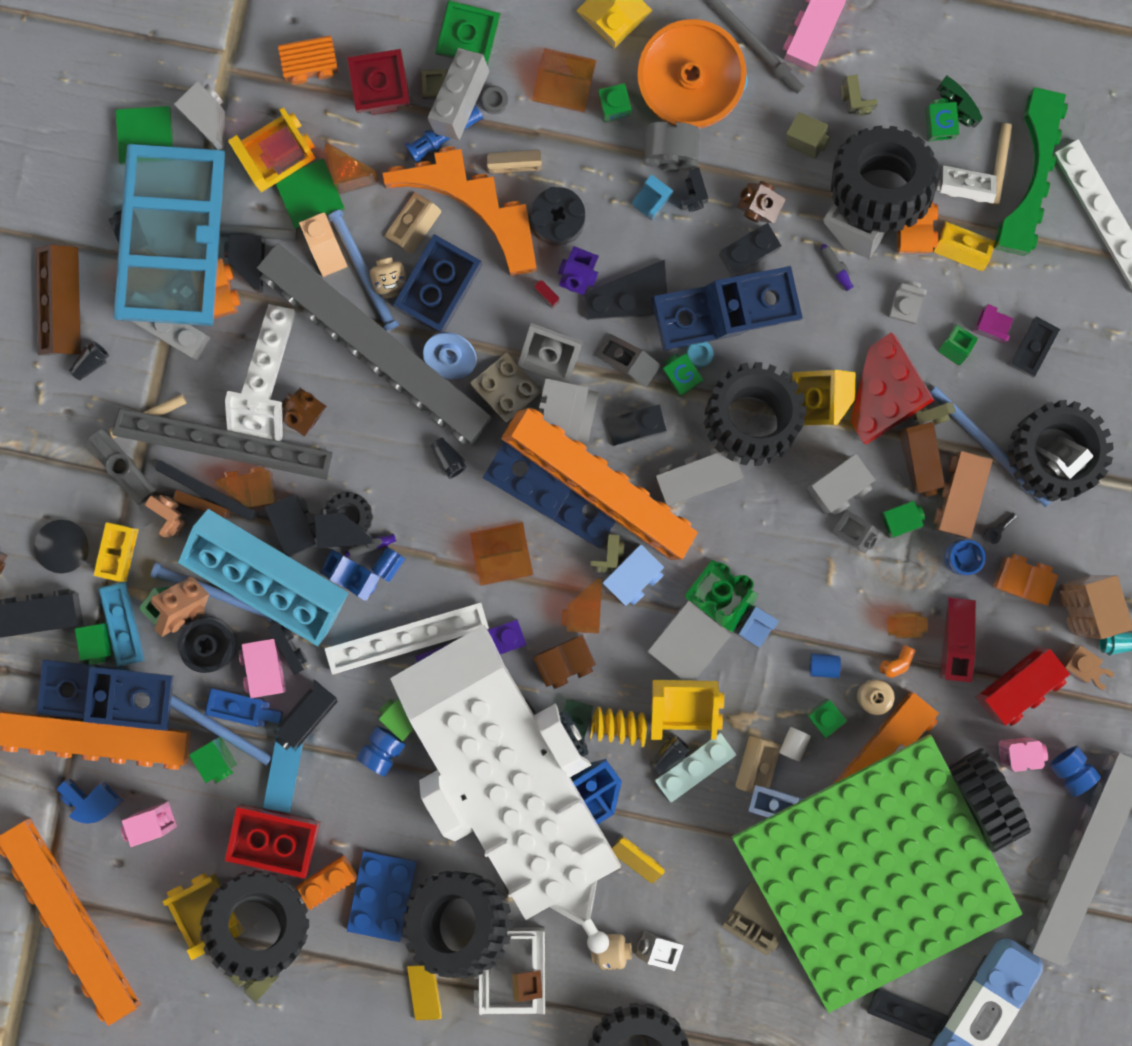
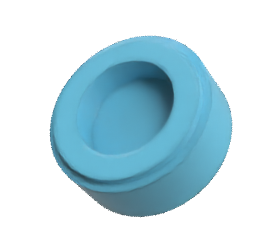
(700, 354)

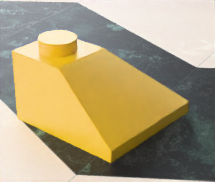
(614, 18)
(826, 395)

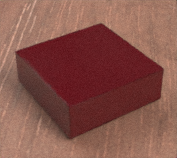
(546, 294)

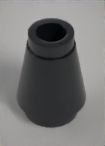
(89, 360)
(448, 459)
(670, 754)

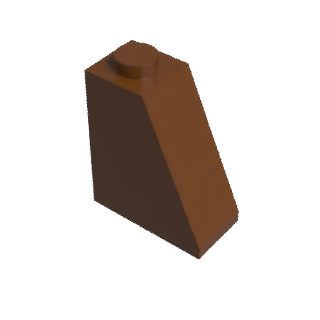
(922, 458)

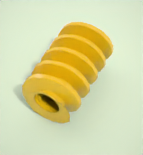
(618, 726)

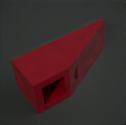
(959, 640)

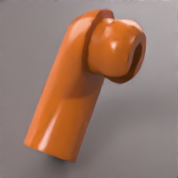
(899, 665)

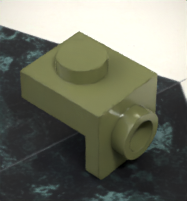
(851, 94)
(937, 415)
(614, 550)

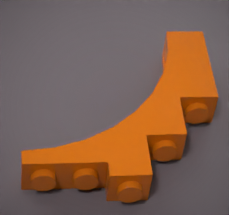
(449, 178)

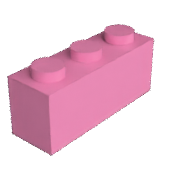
(812, 33)
(148, 824)

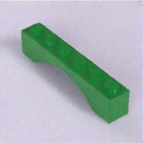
(1042, 118)

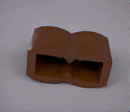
(565, 661)

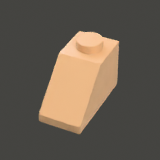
(323, 244)

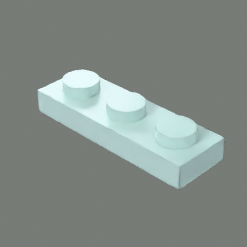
(695, 767)

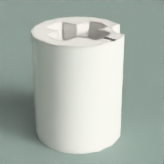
(795, 744)

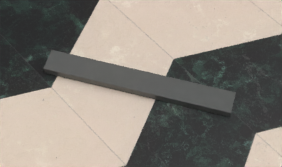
(222, 443)

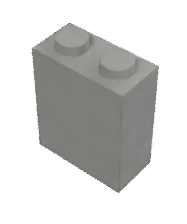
(689, 642)

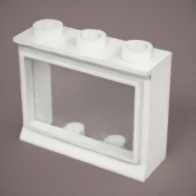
(523, 953)

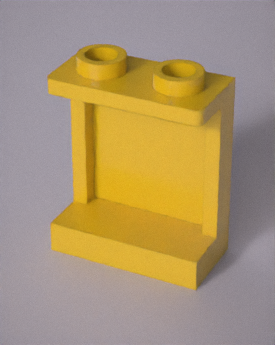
(249, 150)
(686, 706)
(188, 907)

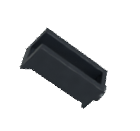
(305, 717)

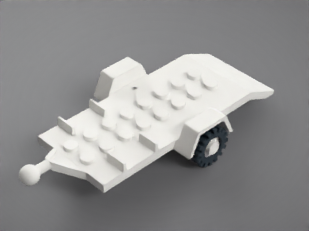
(512, 794)

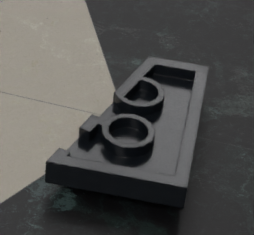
(628, 295)

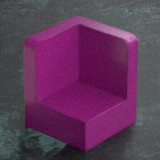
(993, 324)

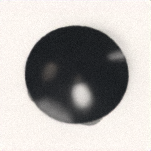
(61, 546)

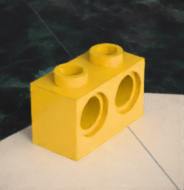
(116, 552)

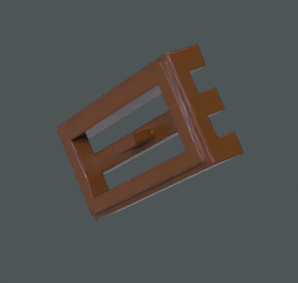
(200, 504)

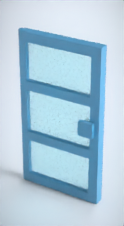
(169, 235)

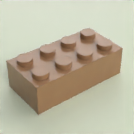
(1095, 606)

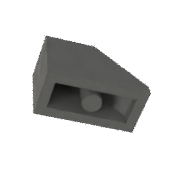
(628, 360)

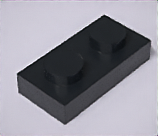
(1034, 347)
(293, 656)

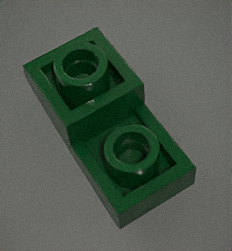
(967, 110)

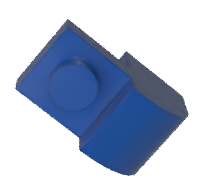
(350, 575)
(90, 807)

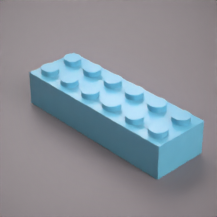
(262, 577)

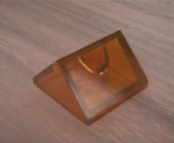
(564, 80)
(348, 172)
(501, 553)

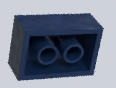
(438, 284)

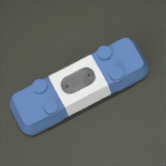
(991, 997)

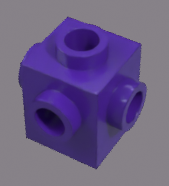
(578, 270)

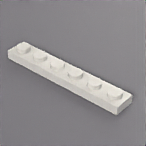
(1098, 205)
(405, 638)

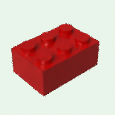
(1023, 686)
(272, 841)

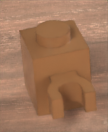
(1085, 666)

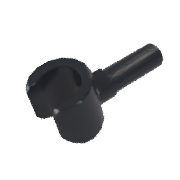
(1001, 527)

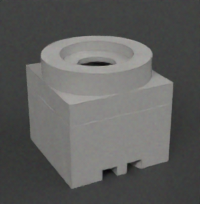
(569, 407)

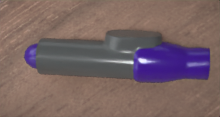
(839, 268)
(380, 542)

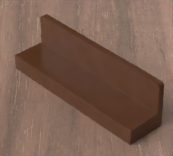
(58, 300)

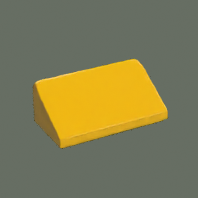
(964, 246)
(637, 859)
(424, 993)

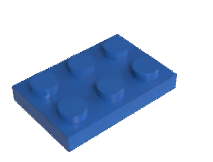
(381, 896)

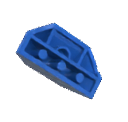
(599, 788)

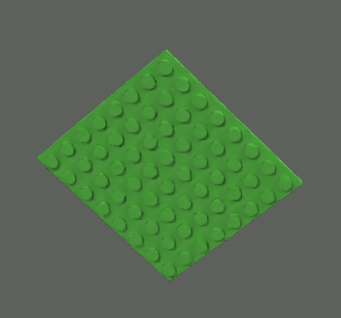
(878, 874)

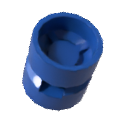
(964, 557)
(380, 751)
(1078, 775)

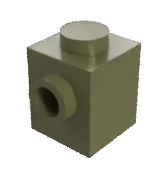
(808, 135)

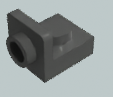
(856, 532)

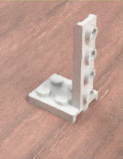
(252, 409)

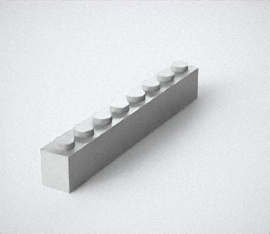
(1085, 861)

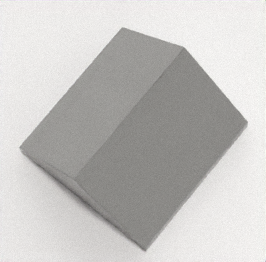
(550, 353)

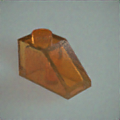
(584, 610)

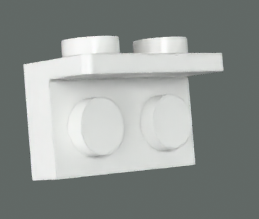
(967, 184)

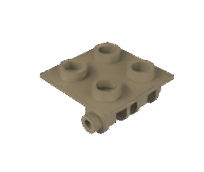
(505, 388)
(754, 921)

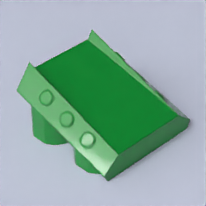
(722, 594)

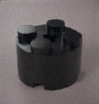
(553, 201)
(193, 651)

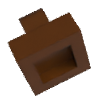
(527, 985)

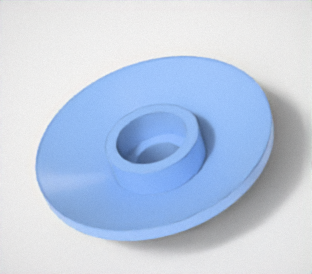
(446, 363)

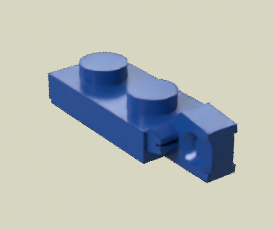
(240, 708)

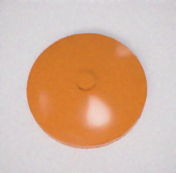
(691, 73)

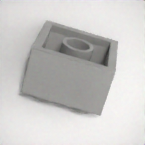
(203, 110)

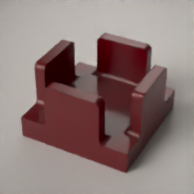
(379, 82)

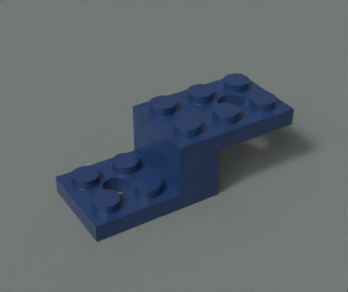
(727, 308)
(547, 495)
(105, 694)

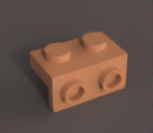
(168, 509)
(179, 605)

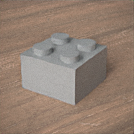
(841, 484)

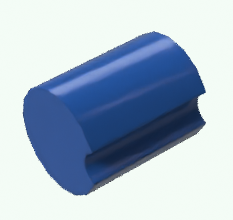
(388, 564)
(824, 666)

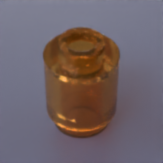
(907, 624)

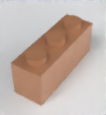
(962, 494)

